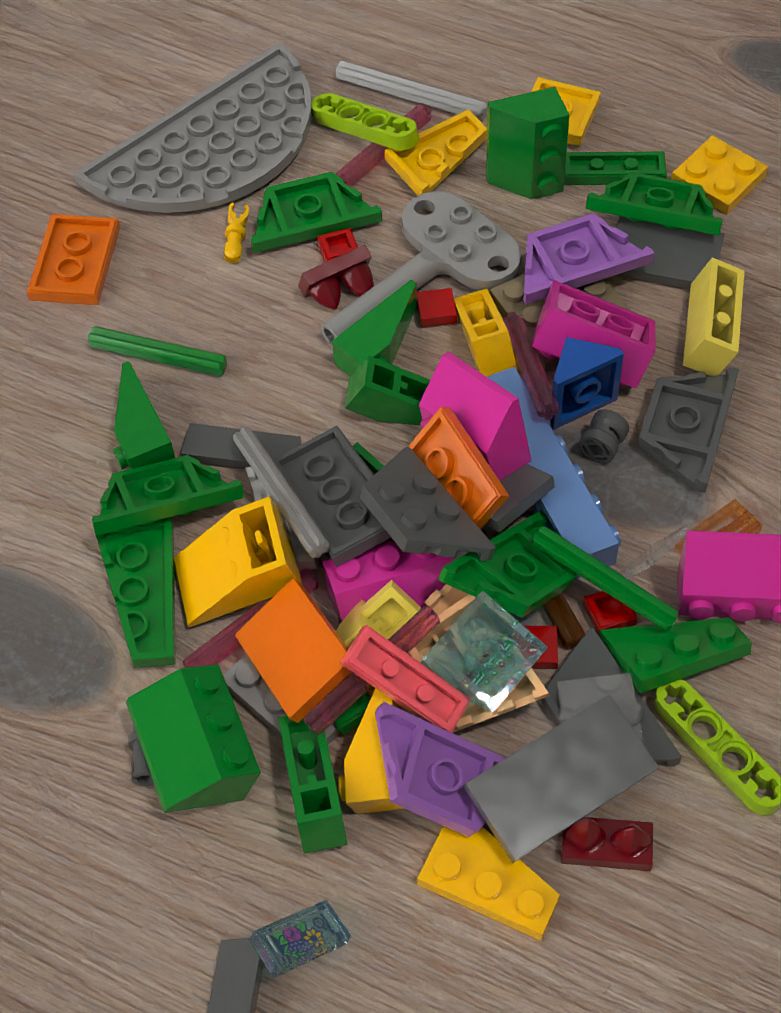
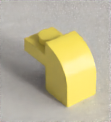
(383, 613)

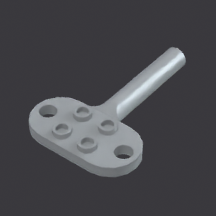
(450, 242)

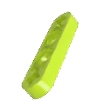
(395, 132)
(713, 749)

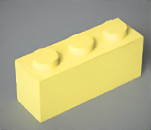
(714, 318)

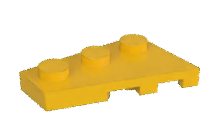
(438, 152)
(484, 879)

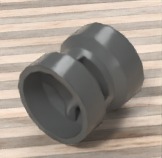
(602, 439)

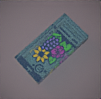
(299, 938)

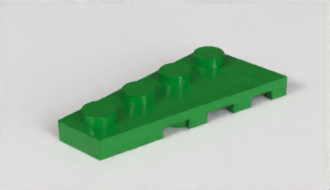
(143, 587)

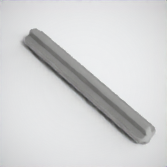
(410, 89)
(281, 493)

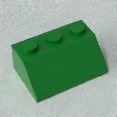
(527, 143)
(193, 739)

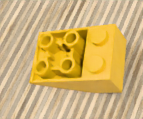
(236, 562)

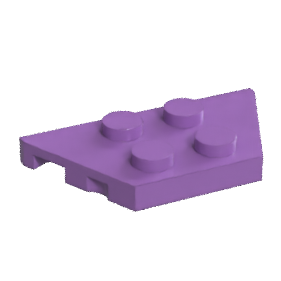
(578, 255)
(430, 768)

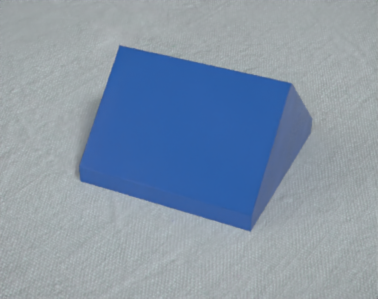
(585, 379)

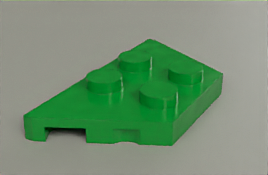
(658, 201)
(310, 209)
(160, 492)
(518, 573)

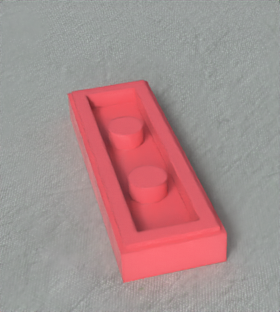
(404, 679)

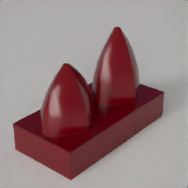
(324, 280)
(609, 844)

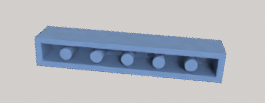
(569, 505)

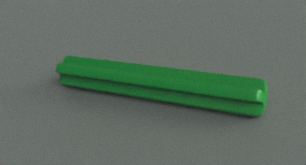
(157, 351)
(605, 578)

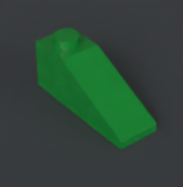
(377, 332)
(386, 392)
(137, 425)
(312, 787)

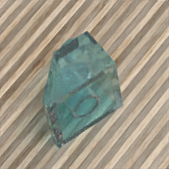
(484, 653)

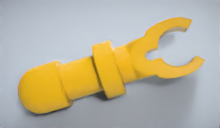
(235, 234)

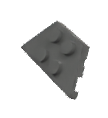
(687, 423)
(421, 511)
(594, 660)

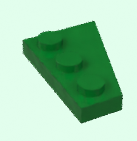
(665, 656)

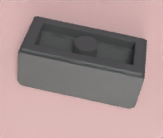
(236, 978)

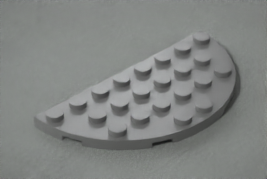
(213, 144)

